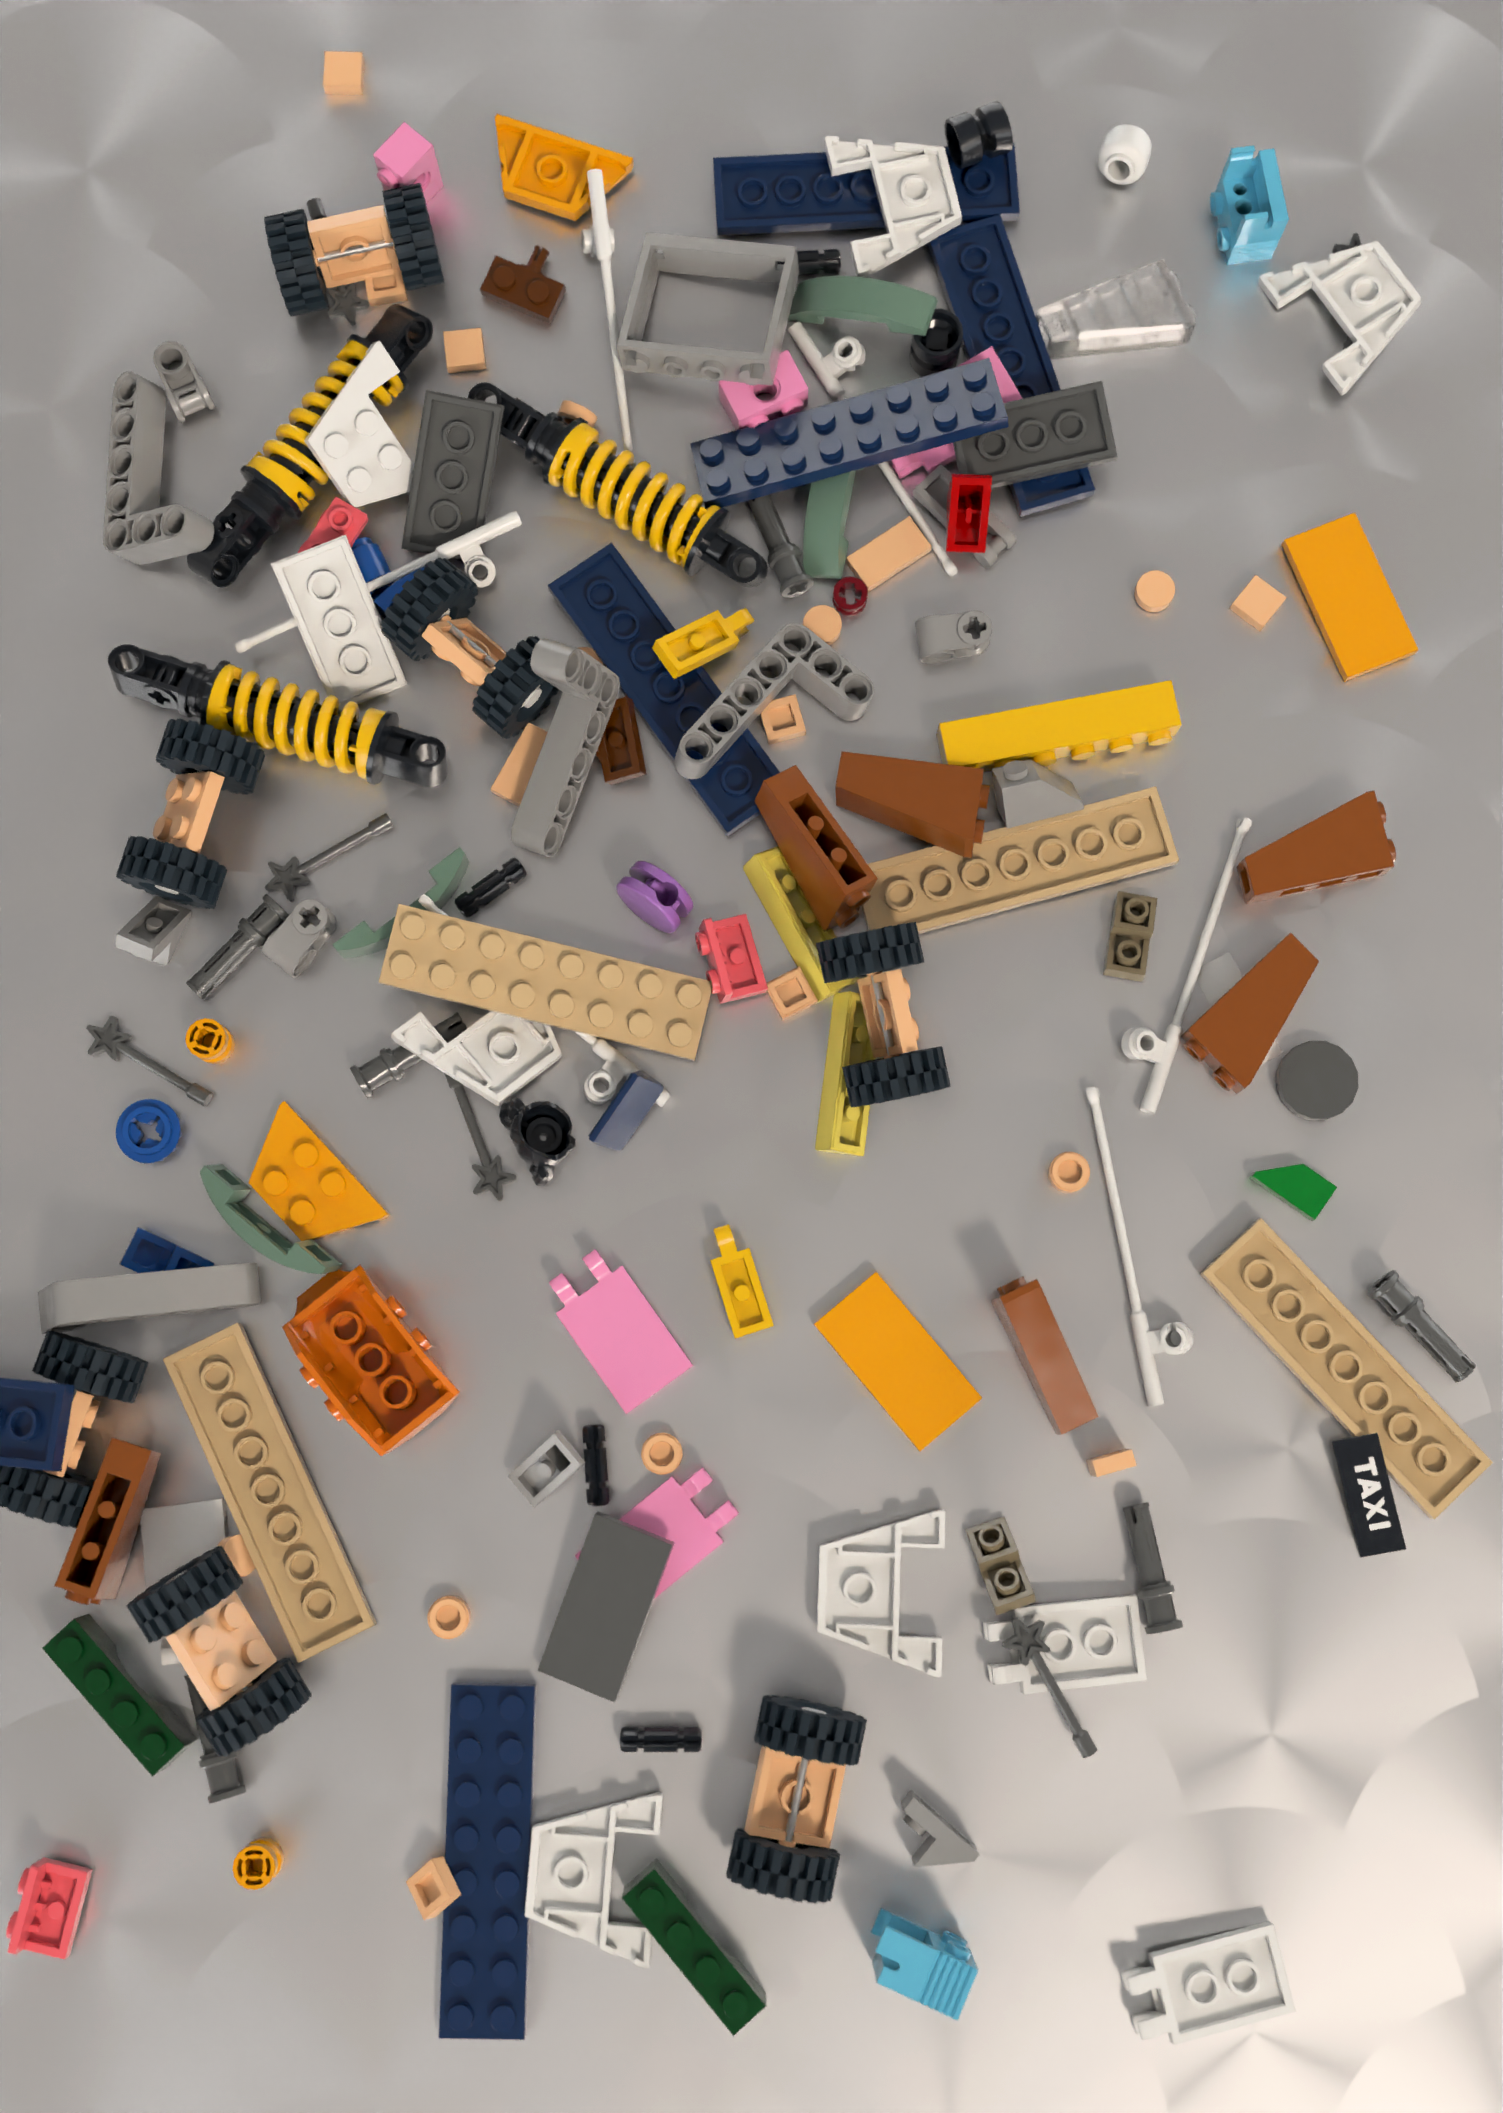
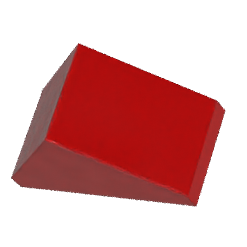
(968, 513)

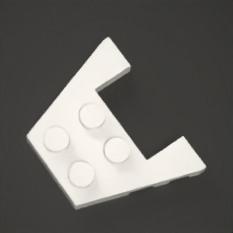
(912, 192)
(1363, 295)
(356, 441)
(489, 1057)
(862, 1590)
(574, 1874)

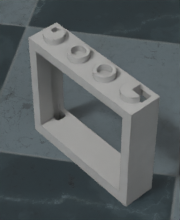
(712, 259)

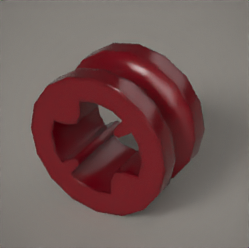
(860, 590)

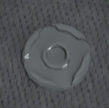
(1317, 1080)

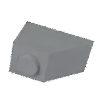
(1032, 793)

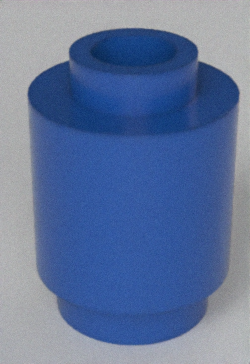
(371, 562)

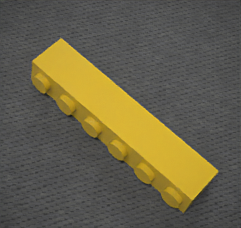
(1063, 728)

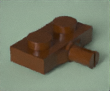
(524, 286)
(621, 745)

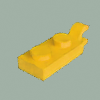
(701, 641)
(739, 1286)

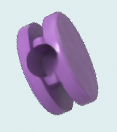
(654, 896)

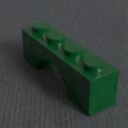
(140, 1722)
(702, 1960)

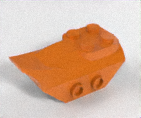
(367, 1359)

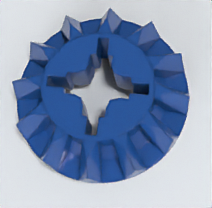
(130, 1136)

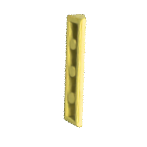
(792, 917)
(840, 1126)

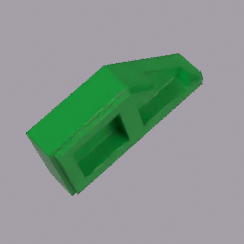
(1297, 1187)

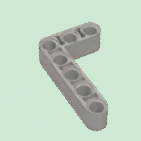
(132, 516)
(762, 690)
(569, 745)
(79, 1302)

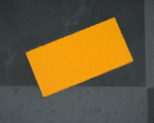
(1349, 597)
(897, 1361)

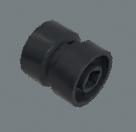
(978, 135)
(939, 347)

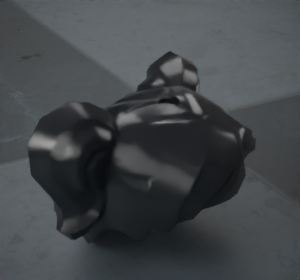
(529, 1123)

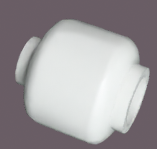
(1124, 154)

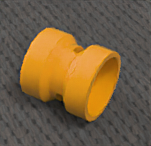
(217, 1044)
(266, 1857)

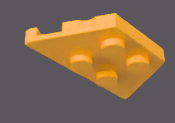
(552, 169)
(309, 1182)

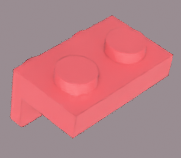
(335, 522)
(731, 958)
(48, 1908)

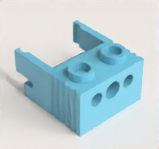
(1249, 206)
(923, 1963)

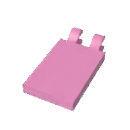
(620, 1334)
(675, 1517)

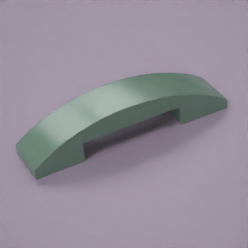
(863, 299)
(825, 524)
(447, 876)
(228, 1194)

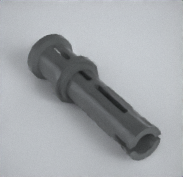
(783, 554)
(251, 934)
(393, 1063)
(1410, 1313)
(1154, 1588)
(219, 1770)

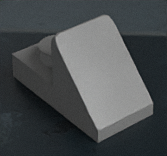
(154, 931)
(546, 1469)
(944, 1843)

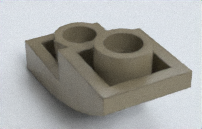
(1130, 936)
(1000, 1565)

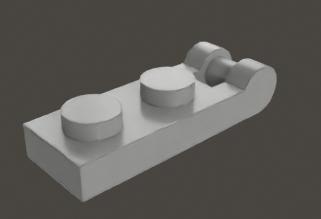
(933, 496)

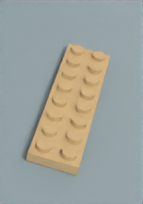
(1023, 864)
(545, 982)
(1346, 1367)
(269, 1492)

